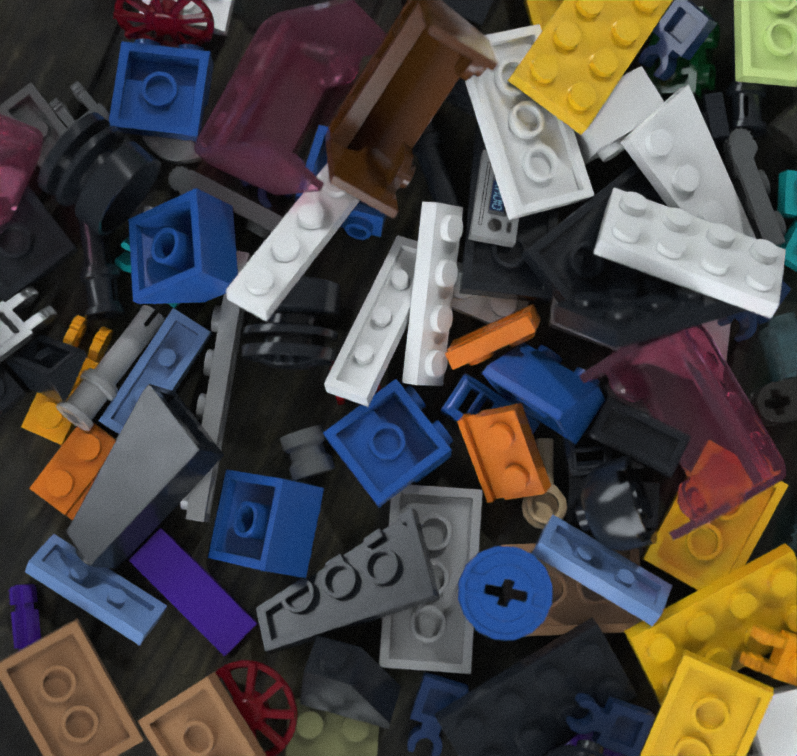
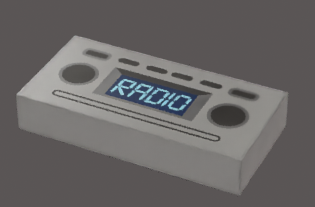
(489, 215)

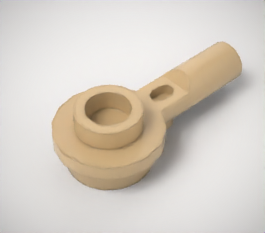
(541, 507)

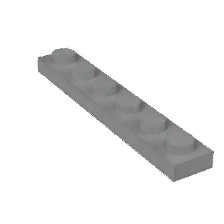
(214, 406)

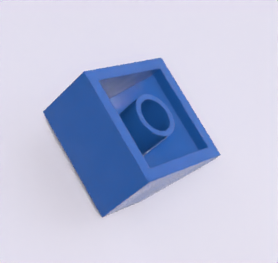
(183, 250)
(546, 389)
(266, 523)

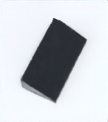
(47, 366)

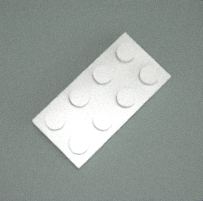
(527, 145)
(691, 252)

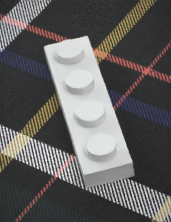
(291, 248)
(432, 294)
(376, 328)

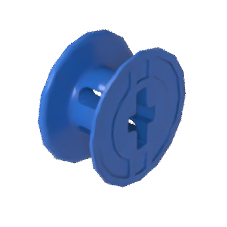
(516, 616)

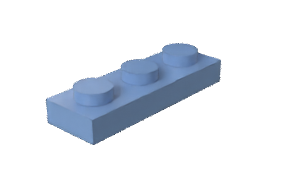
(161, 364)
(602, 570)
(96, 590)

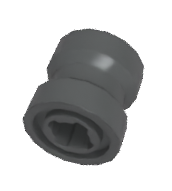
(307, 453)

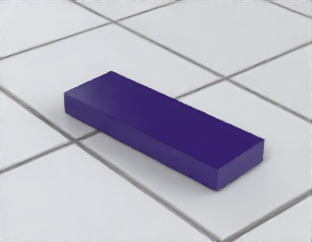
(193, 591)

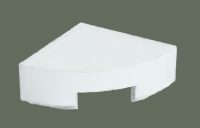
(173, 149)

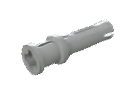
(100, 383)

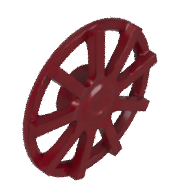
(165, 18)
(254, 705)

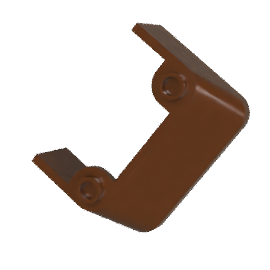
(397, 99)

